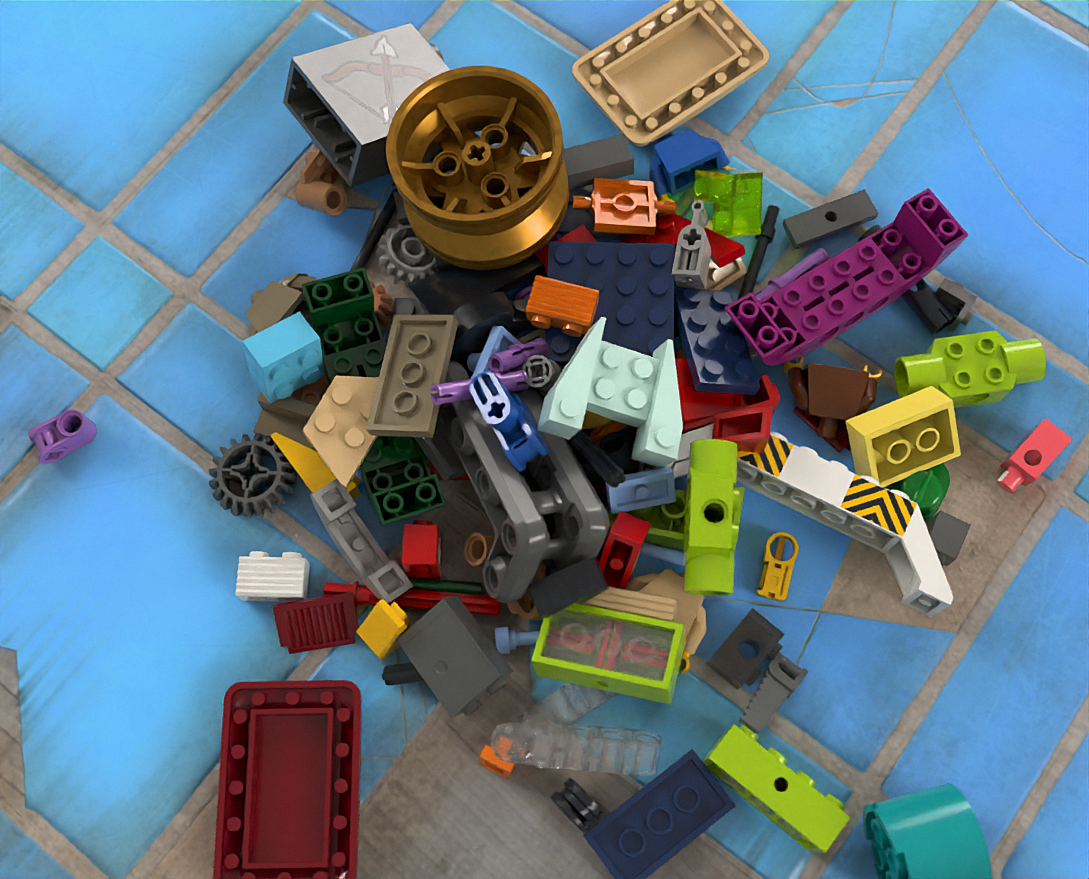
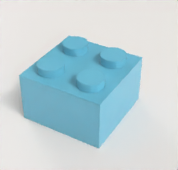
(284, 357)

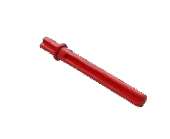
(416, 598)

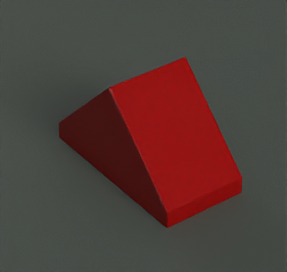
(745, 427)

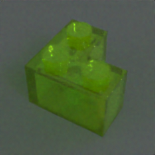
(734, 197)

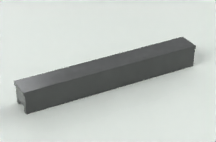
(597, 159)

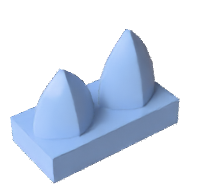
(642, 490)

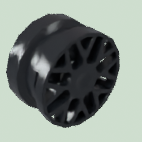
(579, 802)

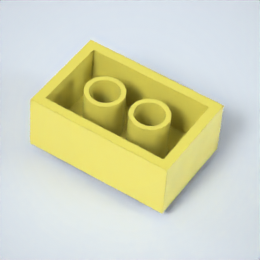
(904, 436)

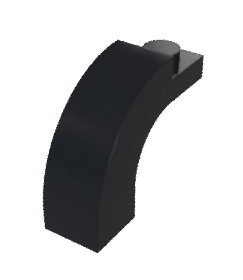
(479, 317)

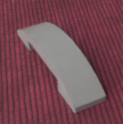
(357, 544)

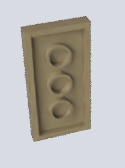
(412, 362)

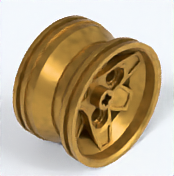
(475, 225)

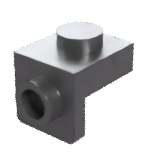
(957, 301)

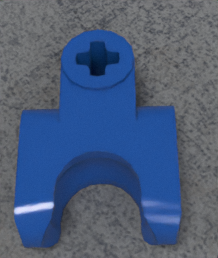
(509, 418)

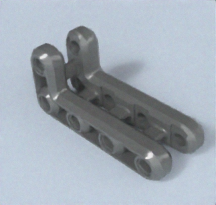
(516, 511)

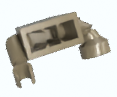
(278, 302)

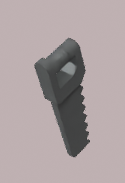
(772, 692)

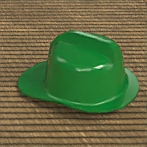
(926, 489)

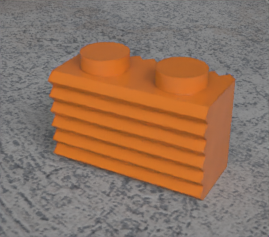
(561, 306)

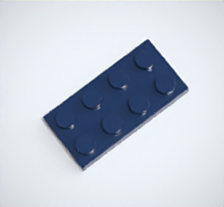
(713, 342)
(659, 819)

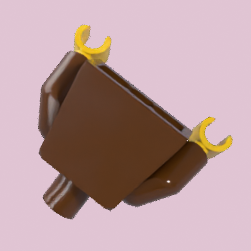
(831, 393)

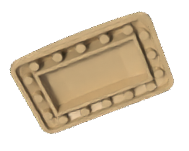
(669, 67)

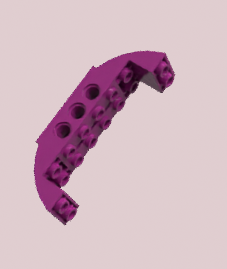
(849, 284)

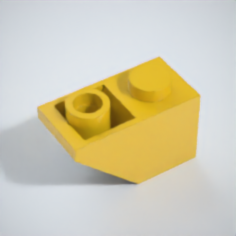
(383, 628)

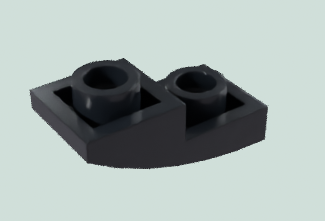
(568, 586)

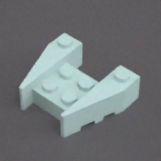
(620, 388)

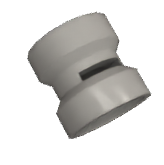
(546, 376)

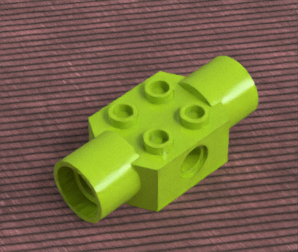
(972, 367)
(707, 544)

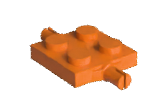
(623, 206)

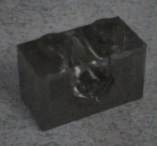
(754, 631)

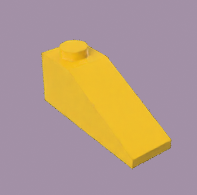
(310, 465)

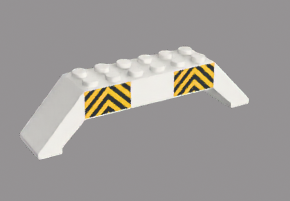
(844, 503)

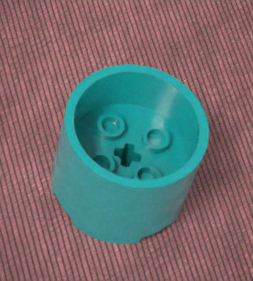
(927, 836)

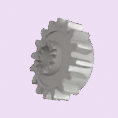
(405, 256)

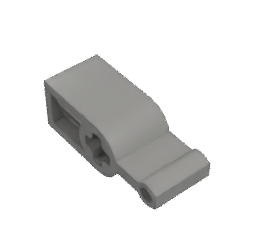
(693, 251)

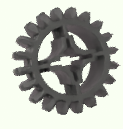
(229, 470)

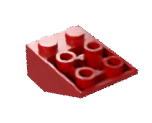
(701, 404)

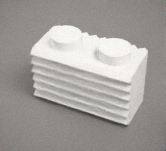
(272, 577)

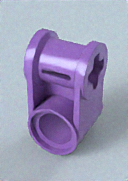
(56, 436)

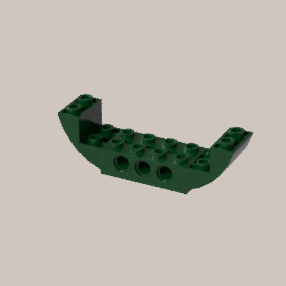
(353, 345)

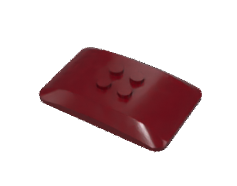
(289, 781)

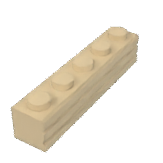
(636, 603)

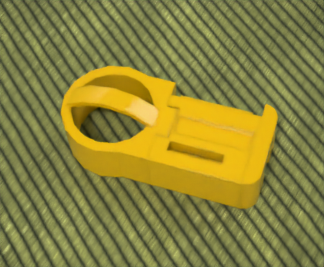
(777, 573)

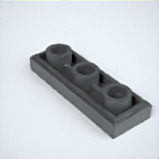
(843, 213)

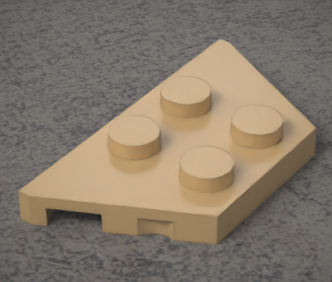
(340, 425)

